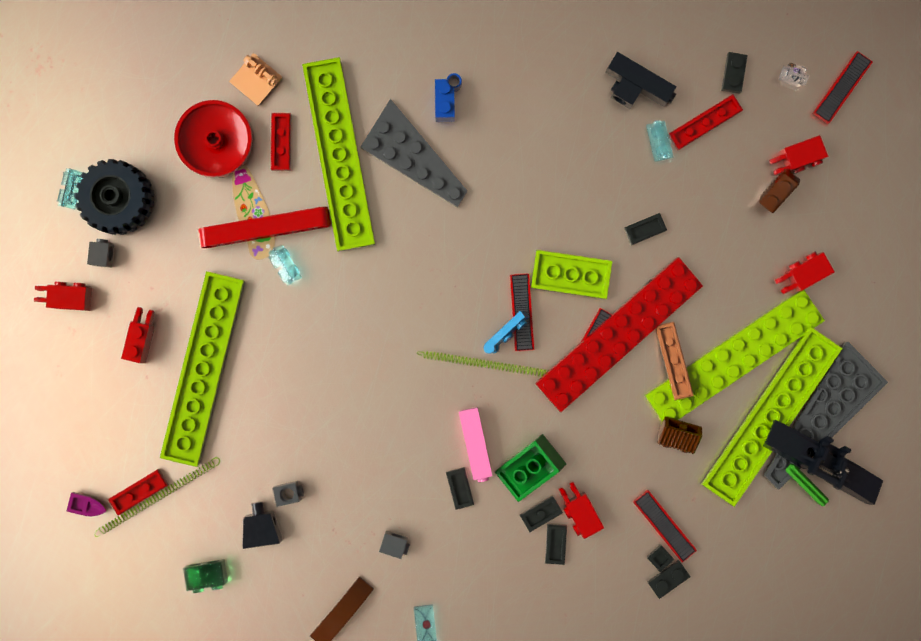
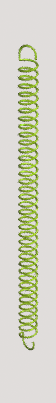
(482, 363)
(109, 523)

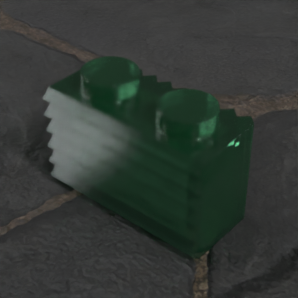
(205, 575)

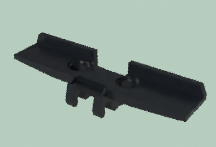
(846, 474)

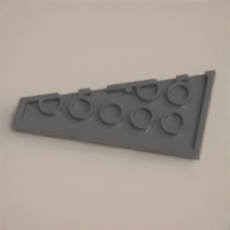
(405, 150)

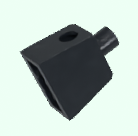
(260, 528)

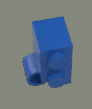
(445, 98)

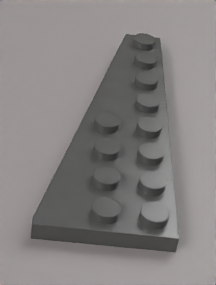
(837, 399)

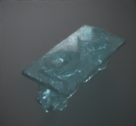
(659, 140)
(66, 195)
(280, 257)

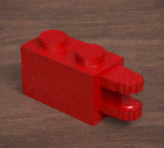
(800, 155)
(806, 273)
(66, 297)
(582, 513)

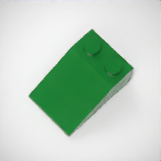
(530, 468)

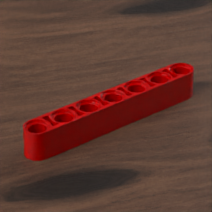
(264, 227)

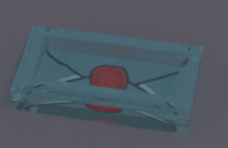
(425, 623)

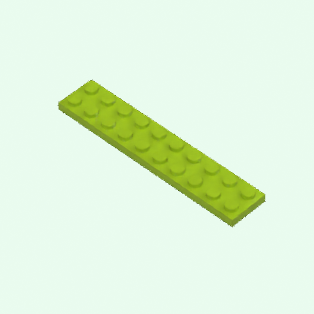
(338, 154)
(739, 355)
(202, 369)
(779, 402)

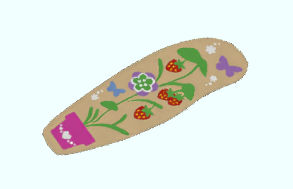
(251, 205)

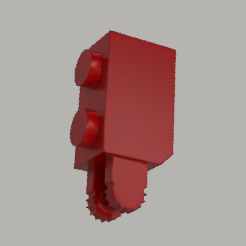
(138, 337)

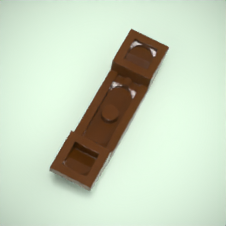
(342, 611)

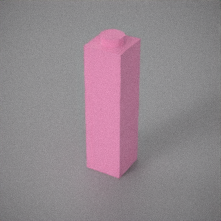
(475, 444)

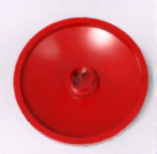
(213, 138)

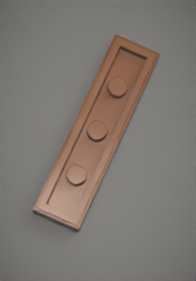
(674, 361)

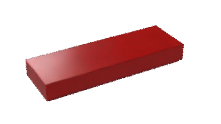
(281, 142)
(138, 492)

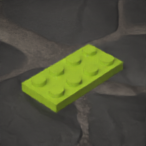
(571, 274)

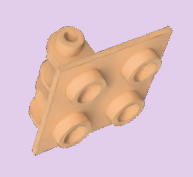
(255, 79)

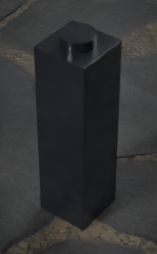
(652, 85)

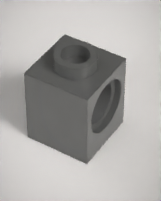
(100, 253)
(280, 497)
(394, 545)

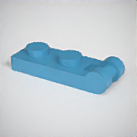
(505, 332)

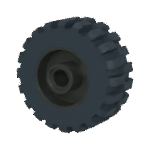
(114, 197)

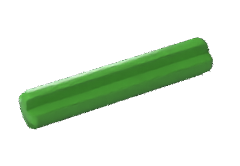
(807, 484)

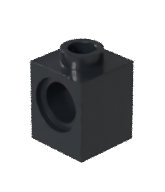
(625, 92)

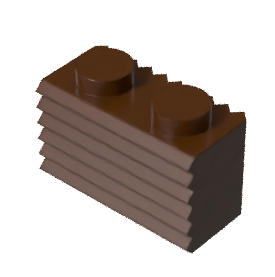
(779, 190)
(679, 435)

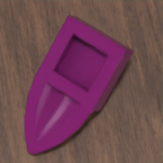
(84, 505)

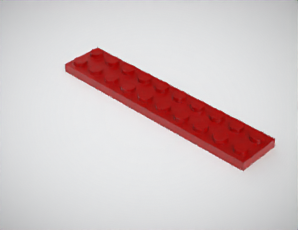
(619, 334)

